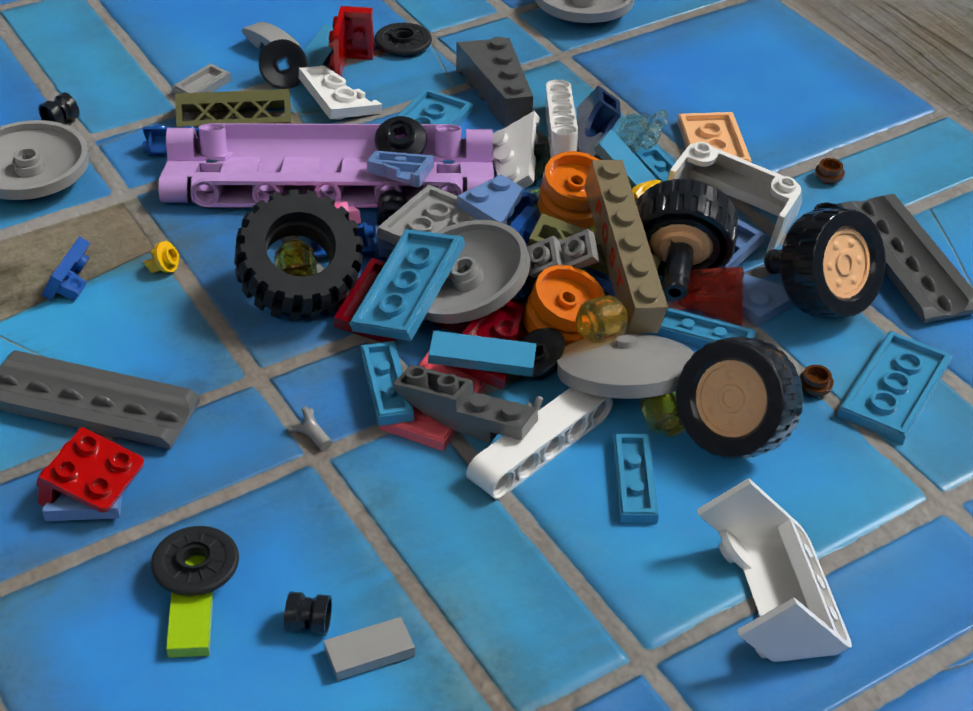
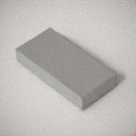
(205, 80)
(369, 648)

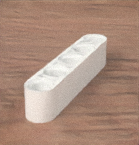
(560, 117)
(558, 427)

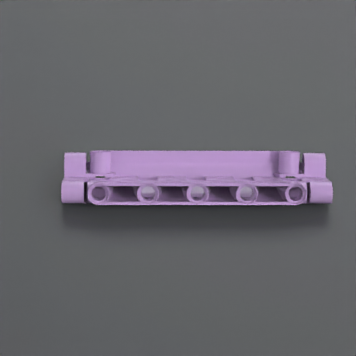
(311, 157)

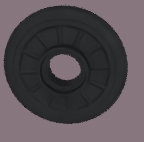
(403, 39)
(183, 579)

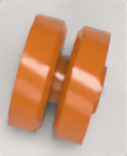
(563, 189)
(557, 299)

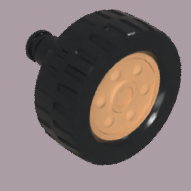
(689, 228)
(830, 262)
(739, 397)

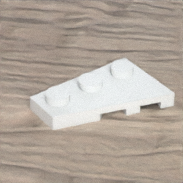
(335, 96)
(515, 150)

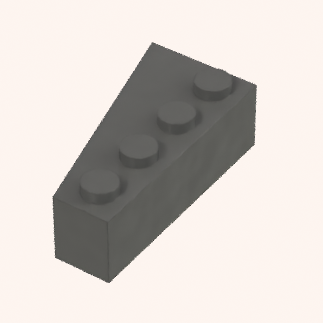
(497, 76)

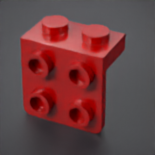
(351, 36)
(89, 471)

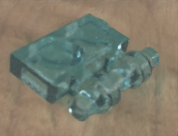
(642, 131)

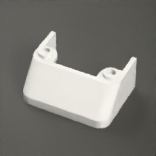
(742, 181)
(783, 576)

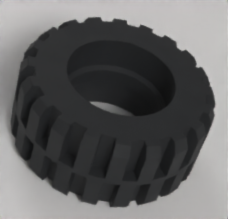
(305, 217)

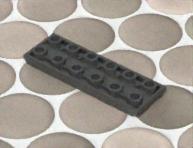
(916, 262)
(95, 399)

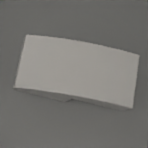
(264, 33)
(576, 251)

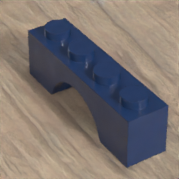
(595, 118)

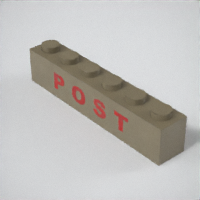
(625, 246)

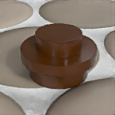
(830, 171)
(816, 380)

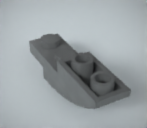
(457, 406)

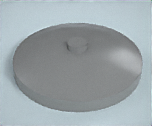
(586, 10)
(40, 158)
(485, 274)
(624, 366)

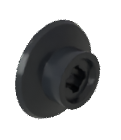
(280, 50)
(413, 143)
(549, 349)

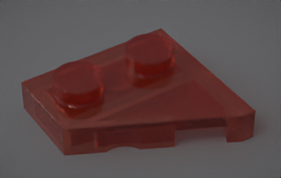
(717, 293)

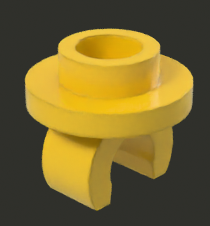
(164, 258)

